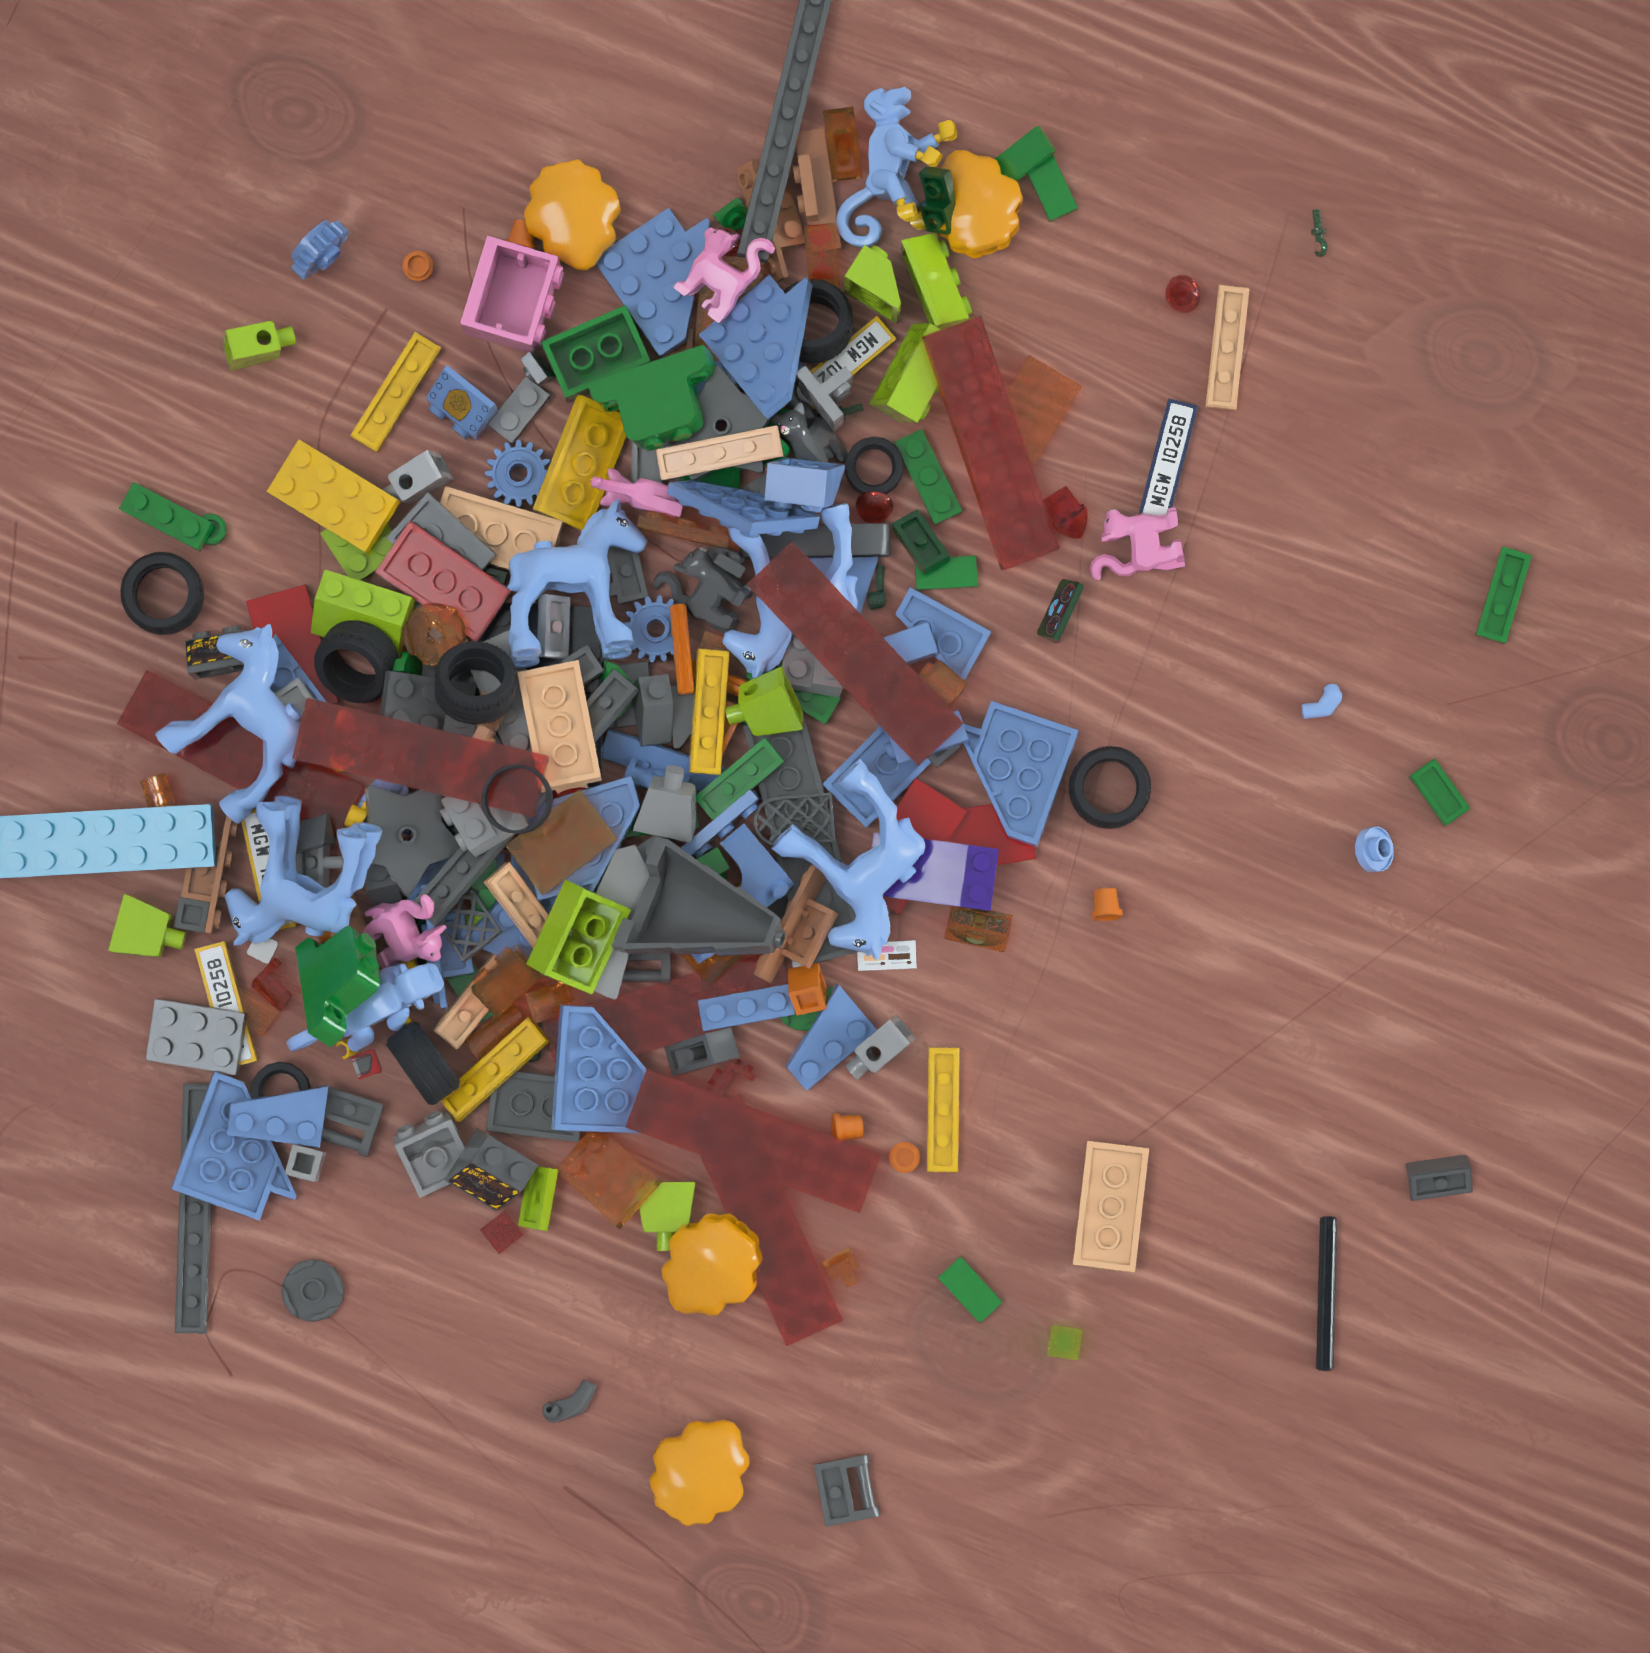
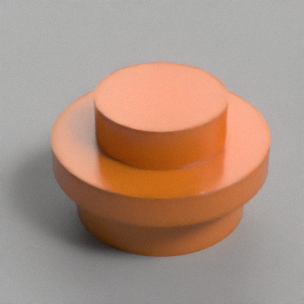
(417, 266)
(904, 1157)

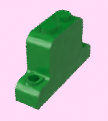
(658, 398)
(336, 980)

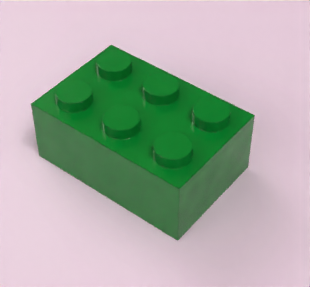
(594, 351)

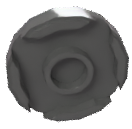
(312, 1290)

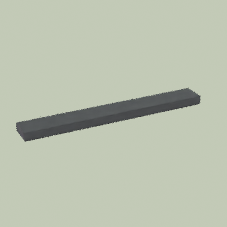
(193, 1236)

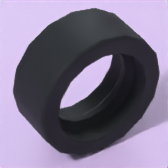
(878, 444)
(275, 1068)

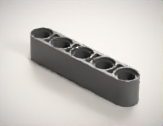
(866, 541)

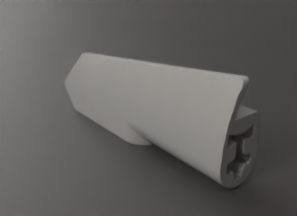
(624, 884)

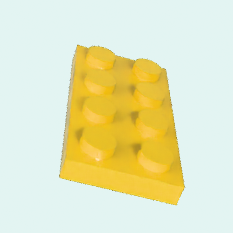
(585, 450)
(333, 496)

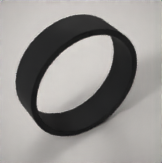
(484, 799)

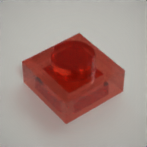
(501, 1232)

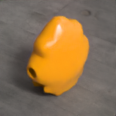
(984, 206)
(572, 213)
(711, 1264)
(699, 1471)

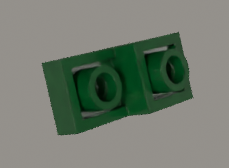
(939, 199)

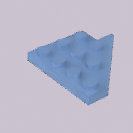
(643, 275)
(763, 342)
(742, 509)
(1020, 766)
(618, 806)
(593, 1074)
(228, 1168)

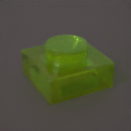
(1064, 1342)

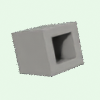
(305, 1163)

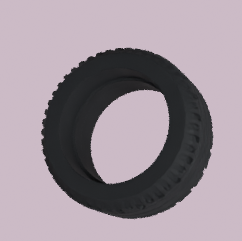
(833, 344)
(139, 570)
(475, 657)
(342, 679)
(1121, 756)
(422, 1063)

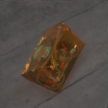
(978, 928)

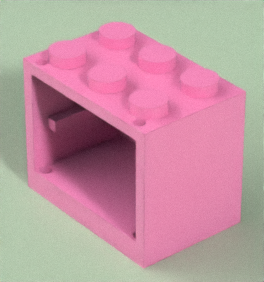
(512, 295)

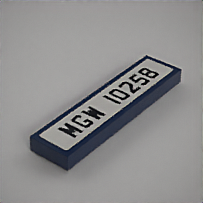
(1168, 457)

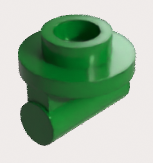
(732, 215)

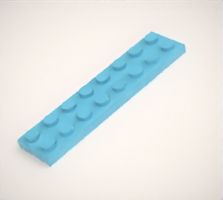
(107, 841)

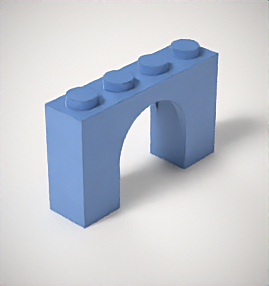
(913, 646)
(760, 872)

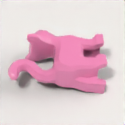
(719, 276)
(641, 495)
(1145, 543)
(401, 931)

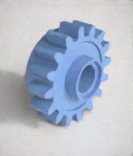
(319, 248)
(509, 460)
(639, 623)

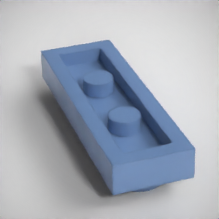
(722, 824)
(745, 1007)

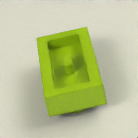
(538, 1199)

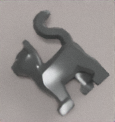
(808, 433)
(712, 591)

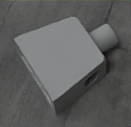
(428, 475)
(669, 807)
(889, 1038)

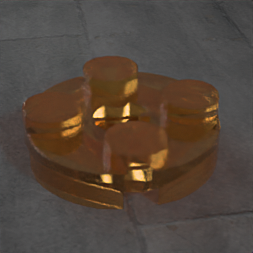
(420, 622)

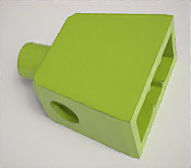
(243, 347)
(767, 705)
(144, 930)
(667, 1210)

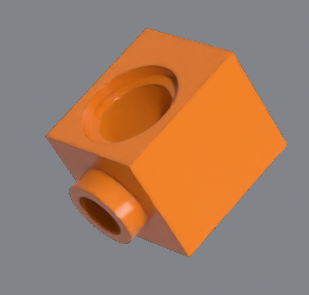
(807, 989)

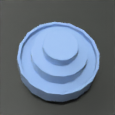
(1374, 849)

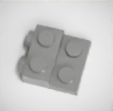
(807, 672)
(473, 826)
(429, 1151)

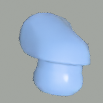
(1327, 704)

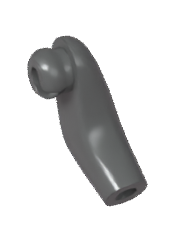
(571, 1406)

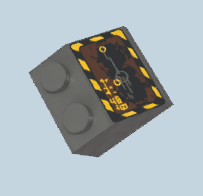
(205, 659)
(490, 1170)

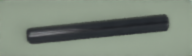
(1326, 1293)

